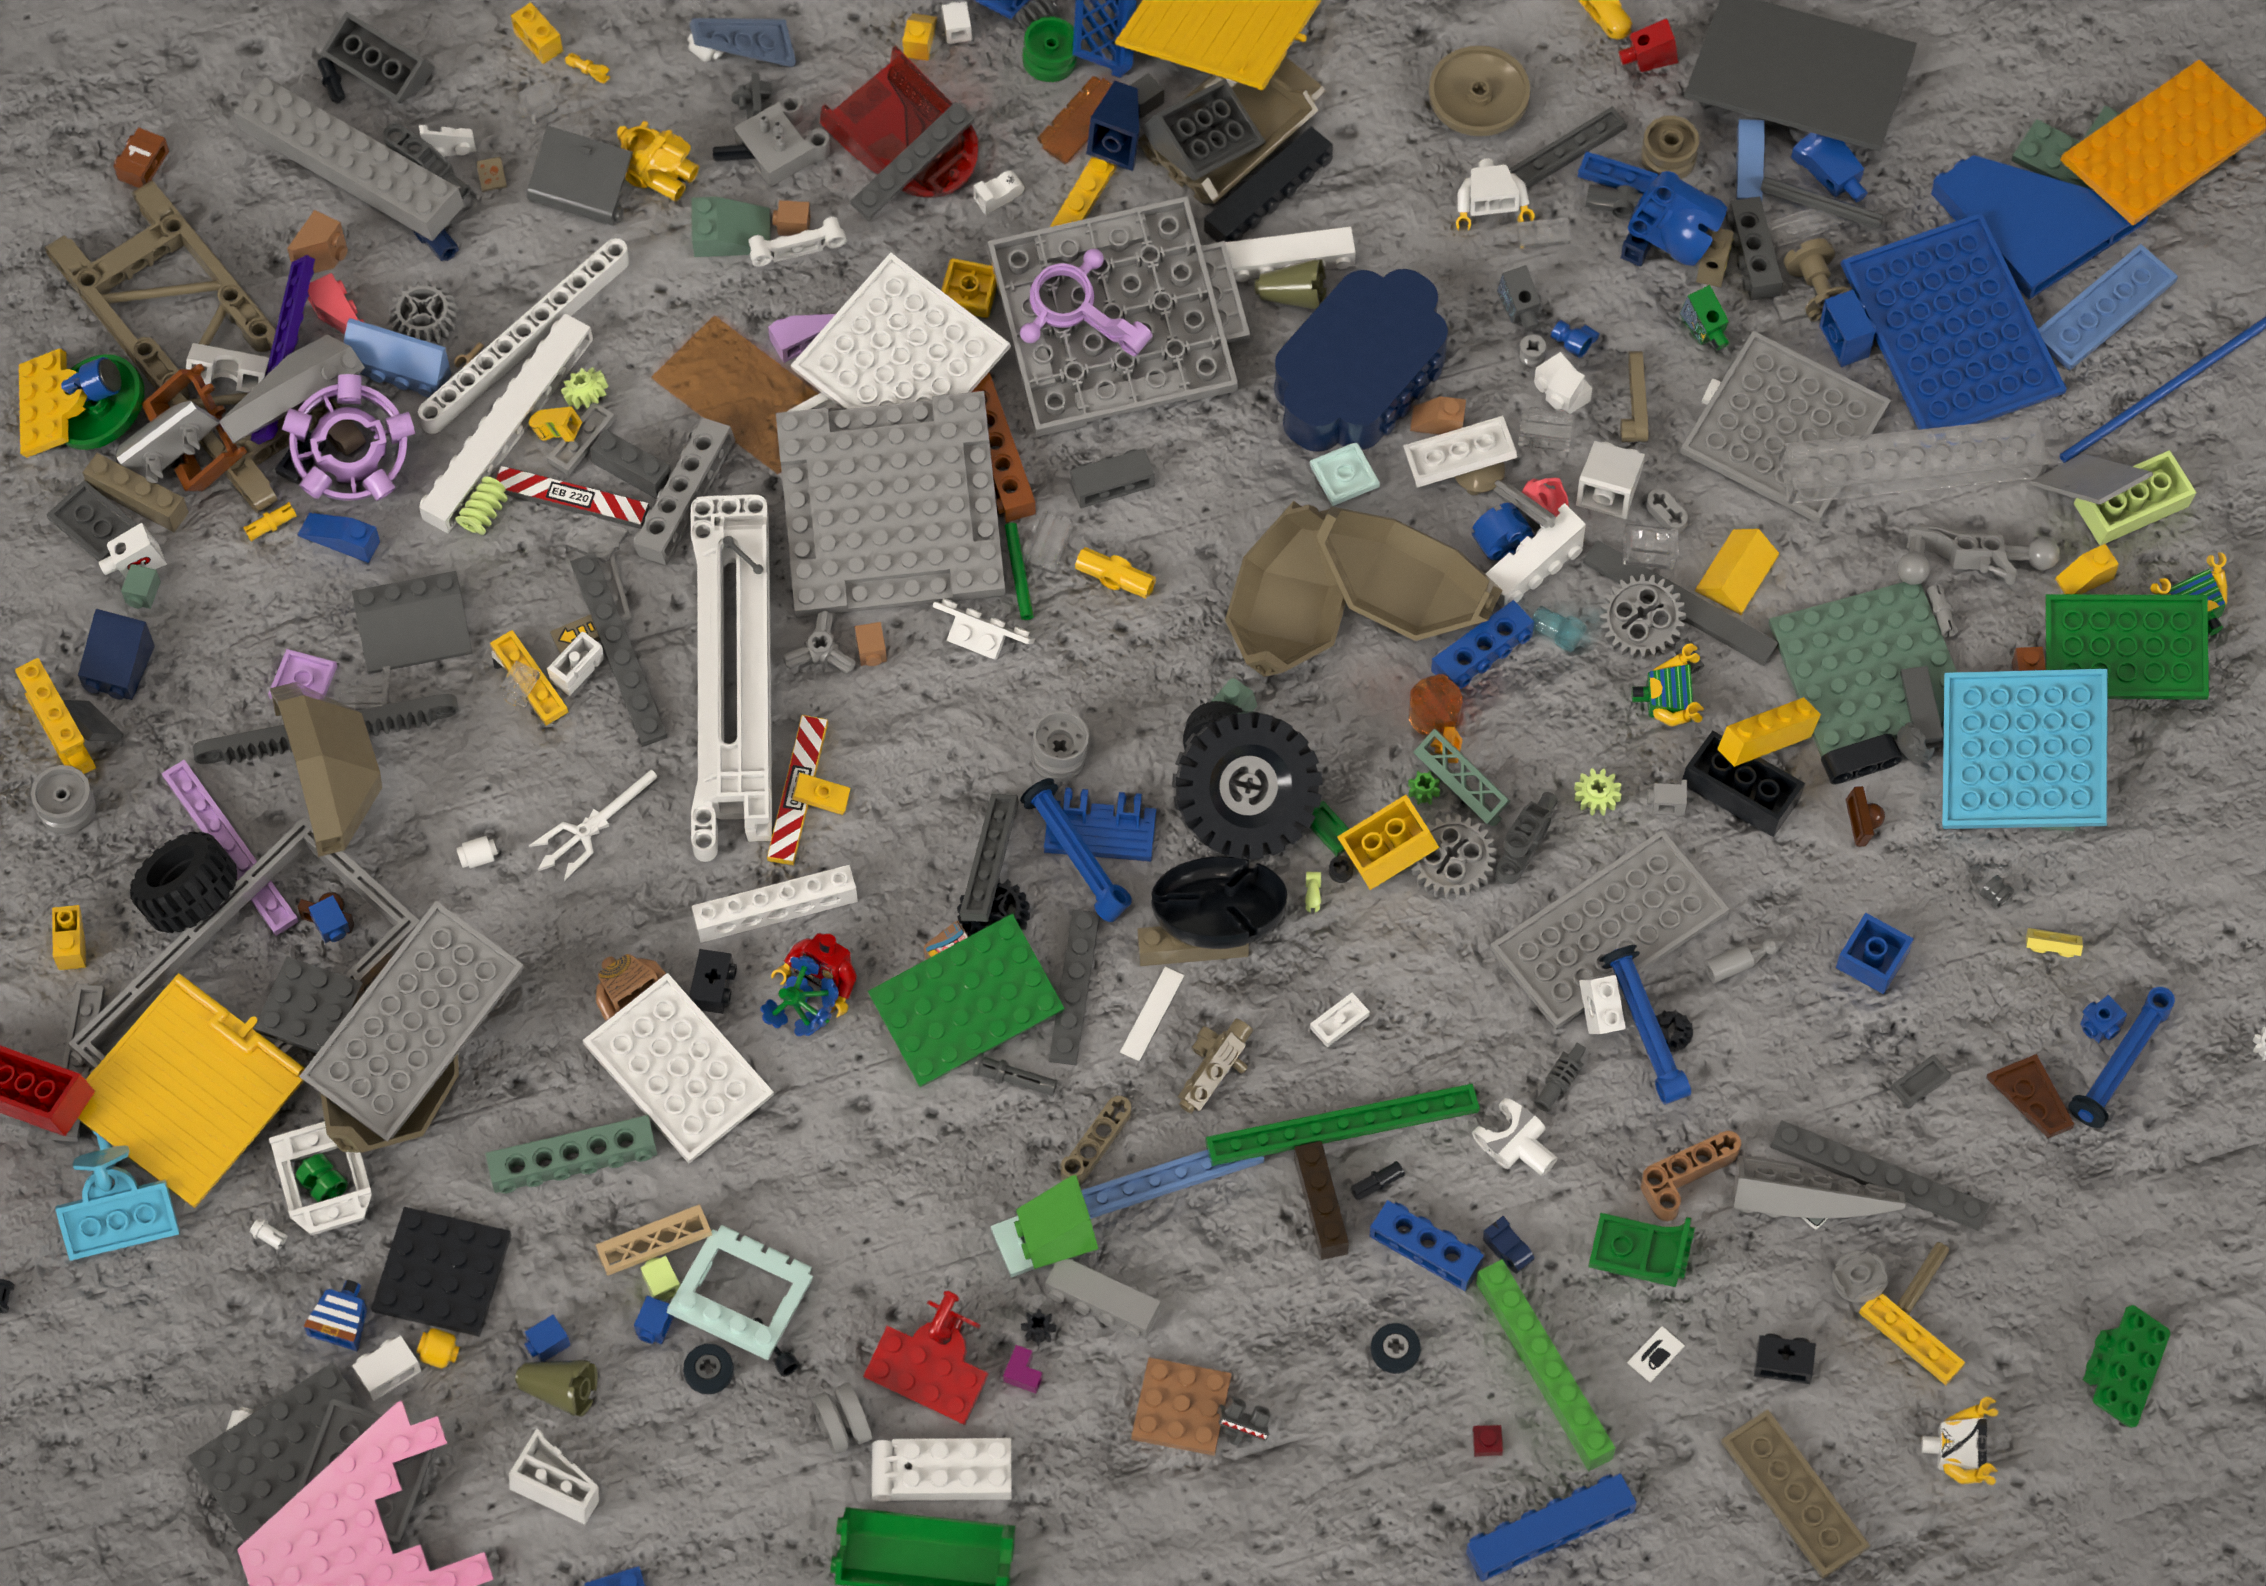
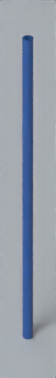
(2163, 391)

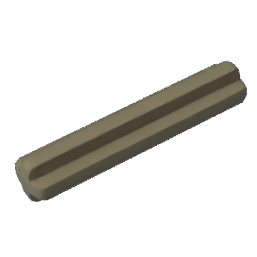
(1923, 1277)

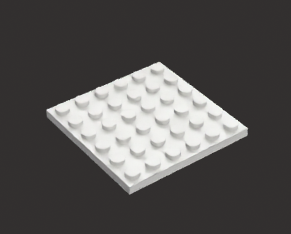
(899, 344)

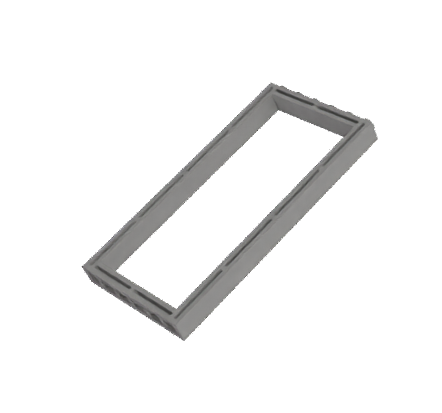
(192, 939)

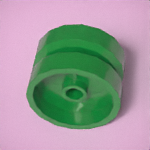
(1049, 49)

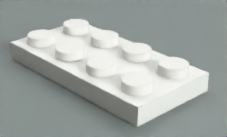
(1460, 451)

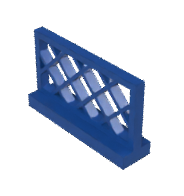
(1121, 57)

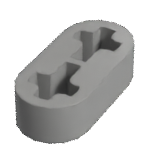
(1669, 508)

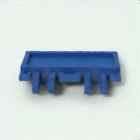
(1108, 835)

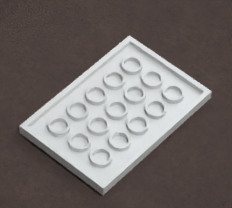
(678, 1068)

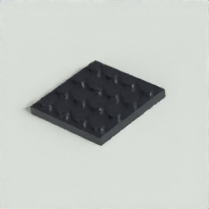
(441, 1271)

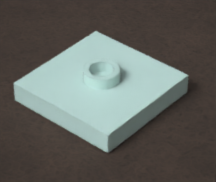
(1344, 473)
(1010, 1247)

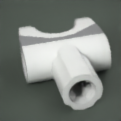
(1517, 1140)

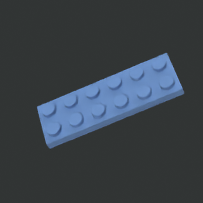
(2106, 306)

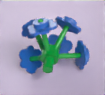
(796, 995)

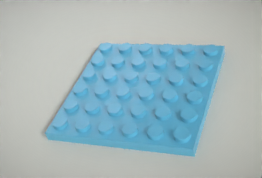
(2025, 749)

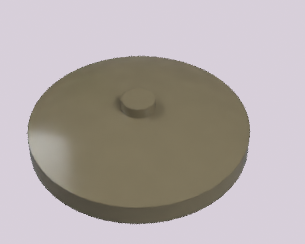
(1479, 90)

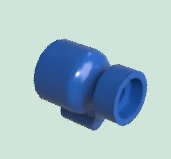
(1575, 340)

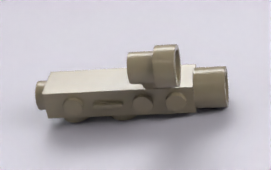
(1220, 1054)

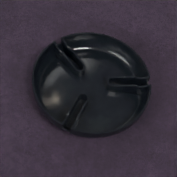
(1219, 902)

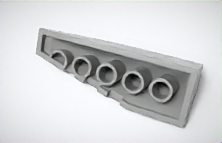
(291, 385)
(1787, 1191)

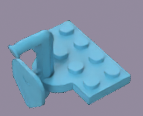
(114, 1214)

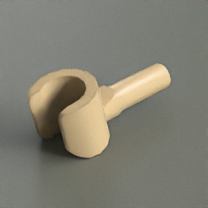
(467, 358)

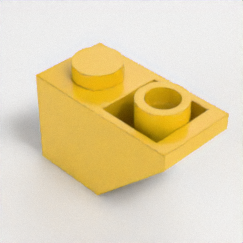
(68, 938)

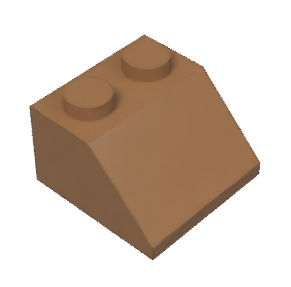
(320, 239)

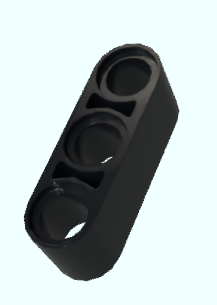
(1861, 759)

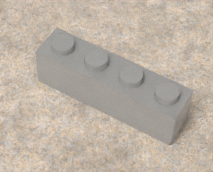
(1102, 1297)

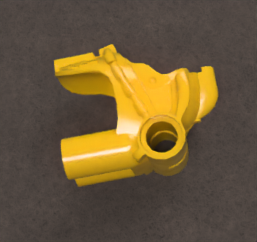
(657, 160)

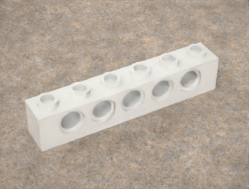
(774, 903)

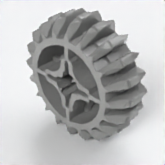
(424, 306)

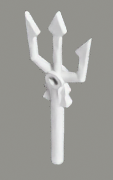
(589, 827)

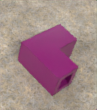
(1019, 1373)

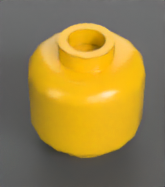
(437, 1348)

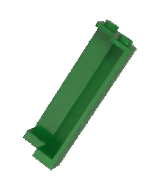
(920, 1550)

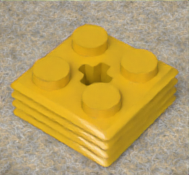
(966, 274)

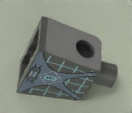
(1519, 297)

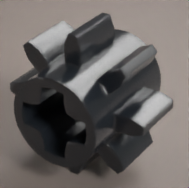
(1039, 1320)

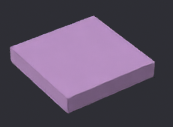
(306, 670)

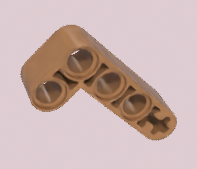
(1693, 1169)

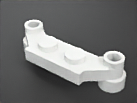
(796, 245)

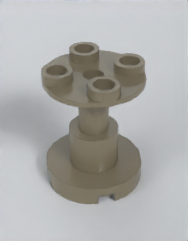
(1812, 264)

